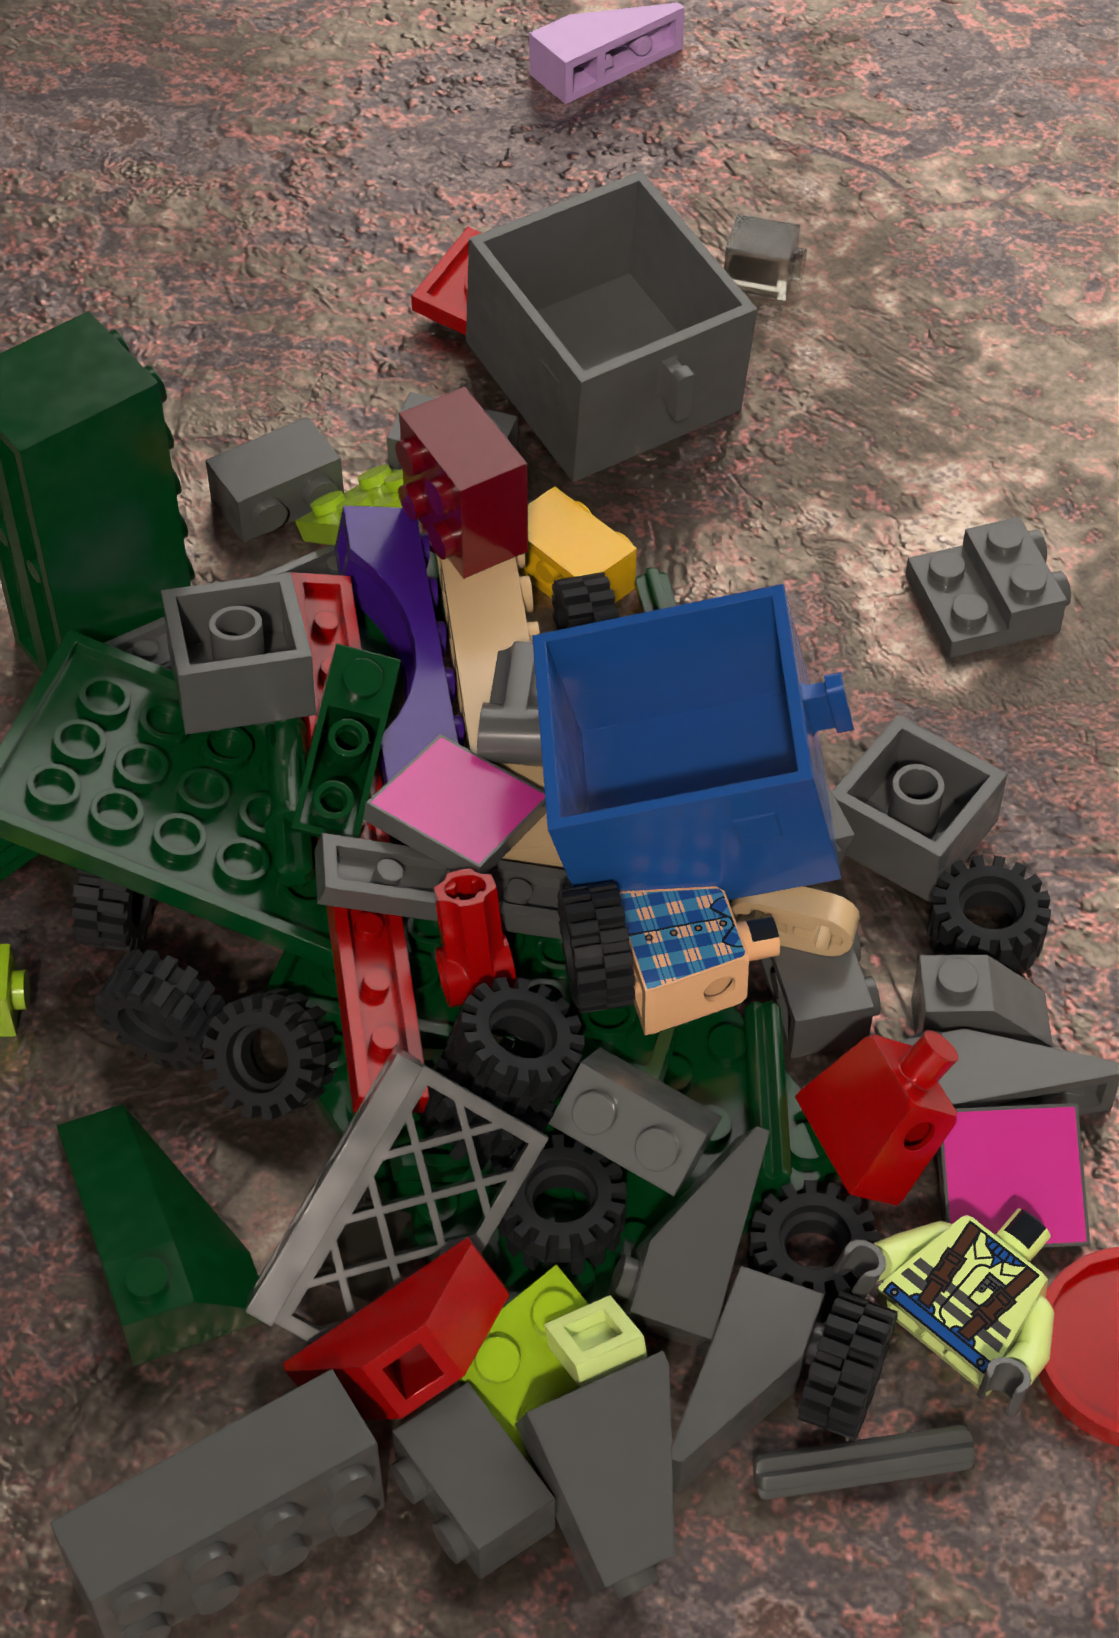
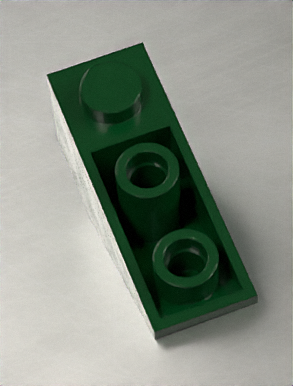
(345, 743)

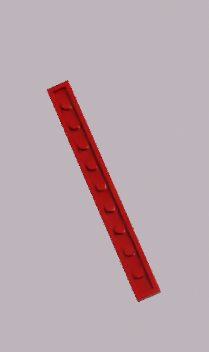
(366, 945)

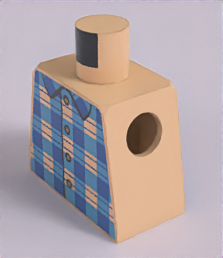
(690, 953)

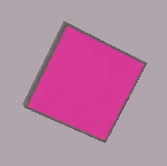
(456, 807)
(1014, 1161)

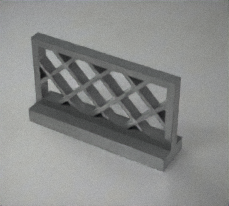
(352, 1170)

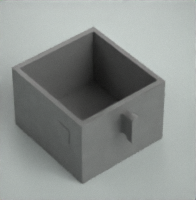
(608, 324)

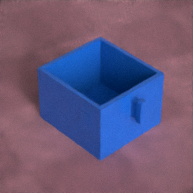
(689, 748)

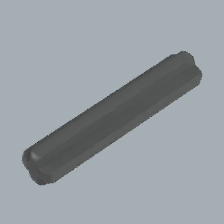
(863, 1462)

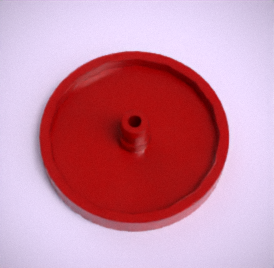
(1085, 1344)

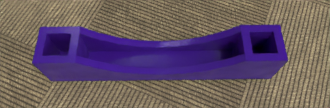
(392, 587)

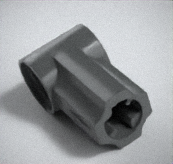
(511, 719)

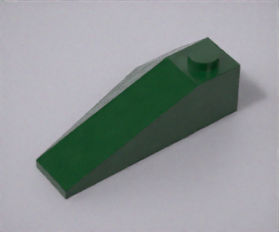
(161, 1246)

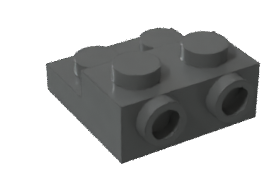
(990, 588)

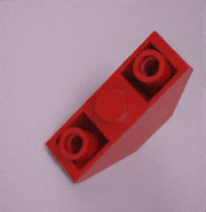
(410, 1337)

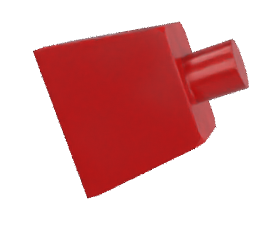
(882, 1113)

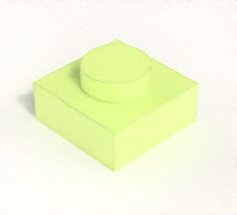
(595, 1341)

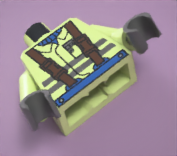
(966, 1296)

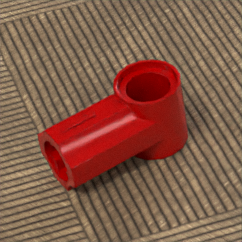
(470, 935)

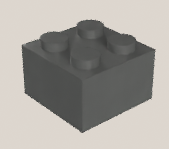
(239, 653)
(918, 805)

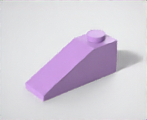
(602, 46)

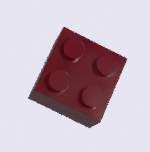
(463, 482)

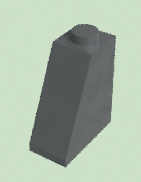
(610, 1473)

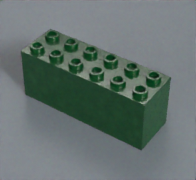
(85, 489)

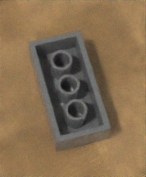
(223, 1513)

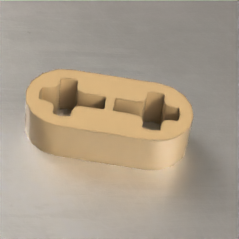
(804, 918)

